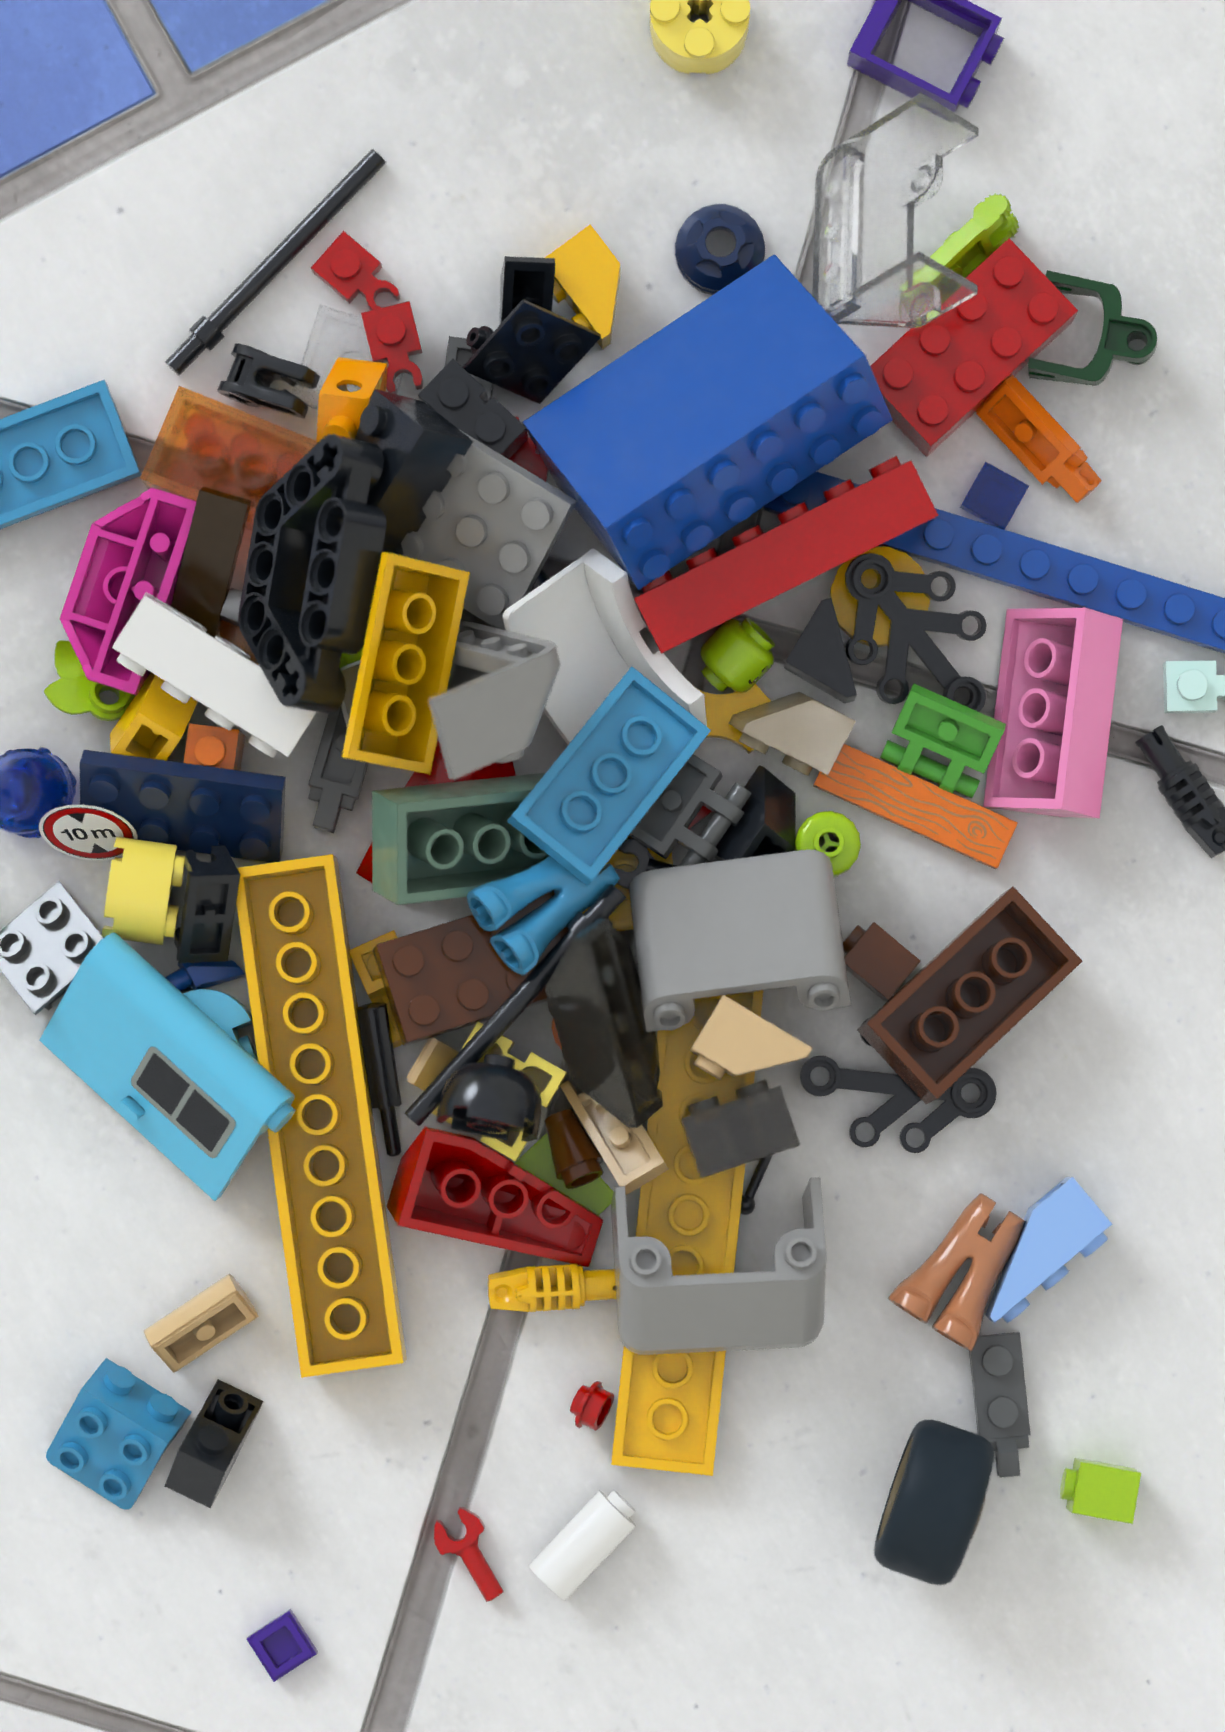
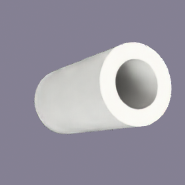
(584, 1543)

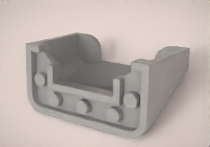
(736, 932)

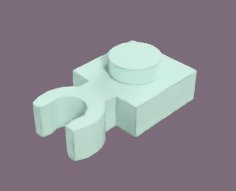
(1192, 686)

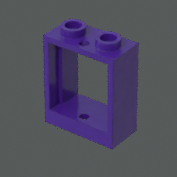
(958, 12)

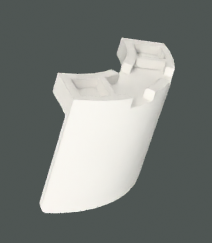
(597, 640)

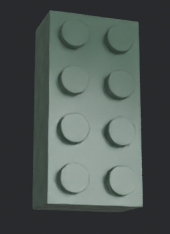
(448, 838)

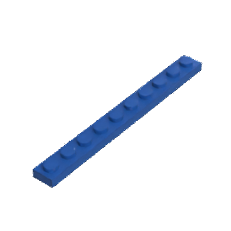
(1046, 570)

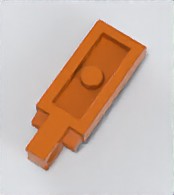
(1038, 439)

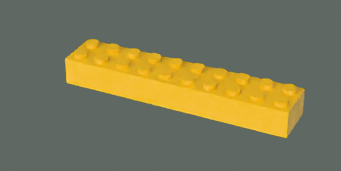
(328, 1149)

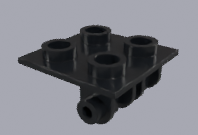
(528, 350)

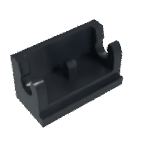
(207, 908)

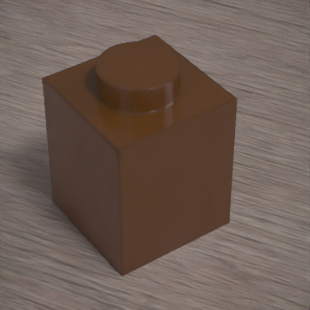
(878, 960)

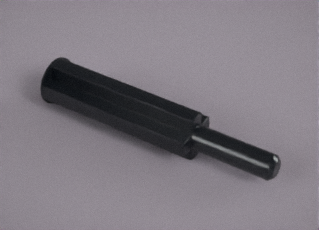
(381, 1069)

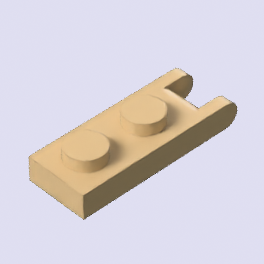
(625, 1150)

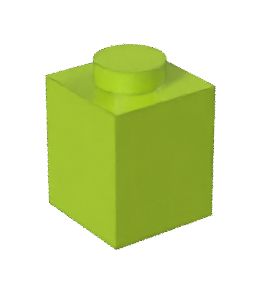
(1101, 1490)

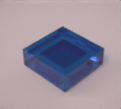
(994, 496)

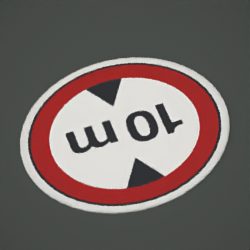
(85, 831)

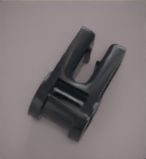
(254, 373)

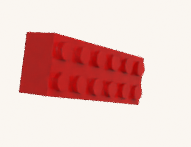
(787, 555)

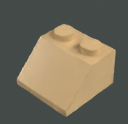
(743, 1042)

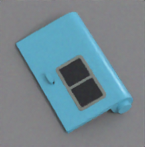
(165, 1065)

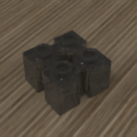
(738, 1130)

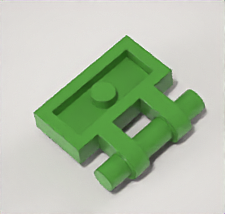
(946, 729)

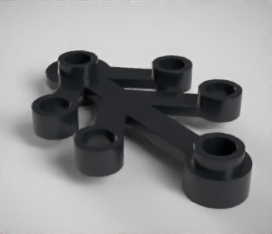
(908, 627)
(903, 1098)

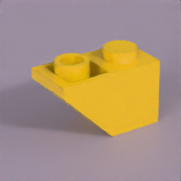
(588, 281)
(151, 723)

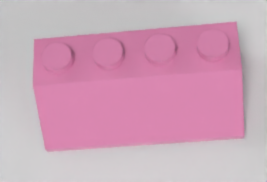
(1056, 711)

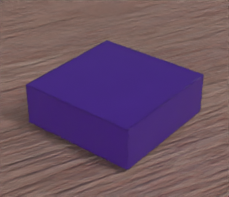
(282, 1645)

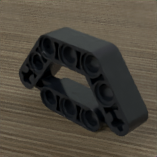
(314, 571)

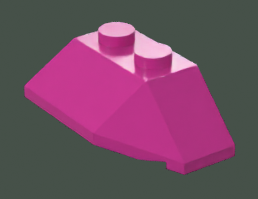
(123, 558)

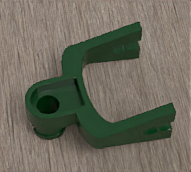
(1115, 337)

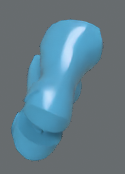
(527, 938)

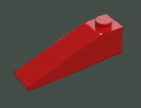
(477, 1195)

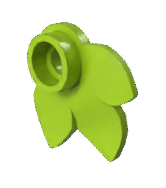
(76, 693)

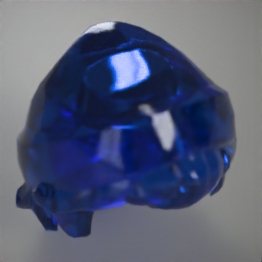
(30, 787)

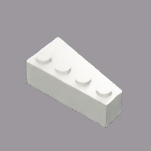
(210, 672)

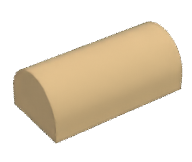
(201, 1323)

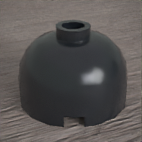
(491, 1100)

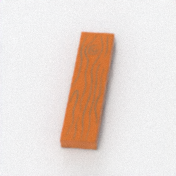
(918, 806)

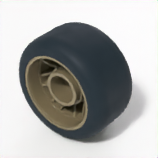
(934, 1502)

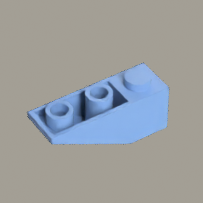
(1052, 1234)

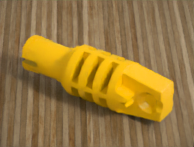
(549, 1287)

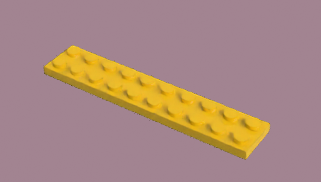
(673, 1400)

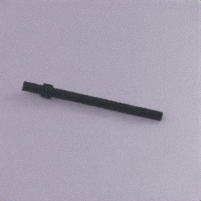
(208, 331)
(514, 1005)

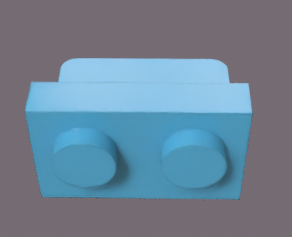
(116, 1434)

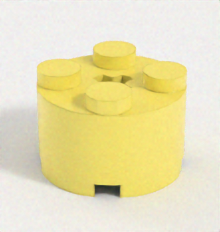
(699, 45)
(142, 889)

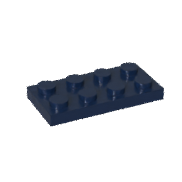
(189, 803)

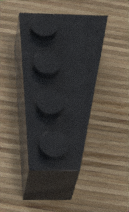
(416, 456)

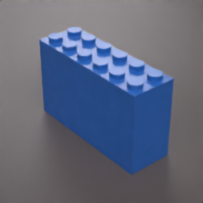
(709, 420)

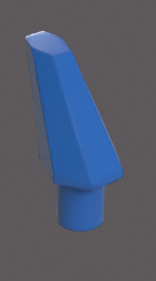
(204, 974)

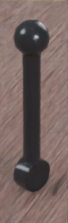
(748, 1202)

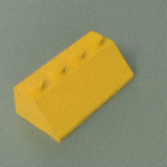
(405, 662)

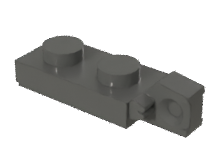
(334, 779)
(1001, 1398)

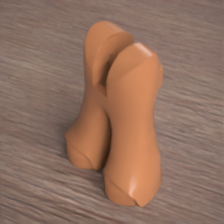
(965, 1311)

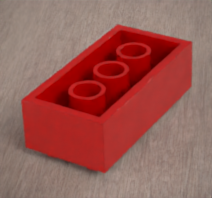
(956, 361)

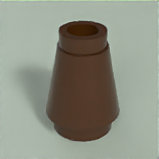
(572, 1150)

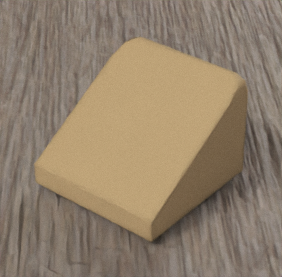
(430, 1063)

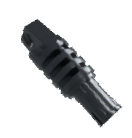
(1186, 792)

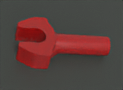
(469, 1552)

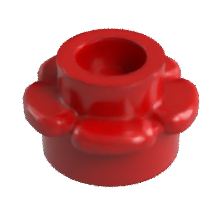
(591, 1405)

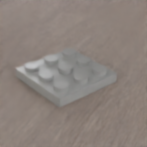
(491, 524)

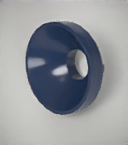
(708, 271)

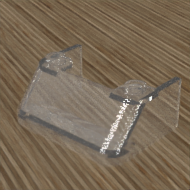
(867, 220)

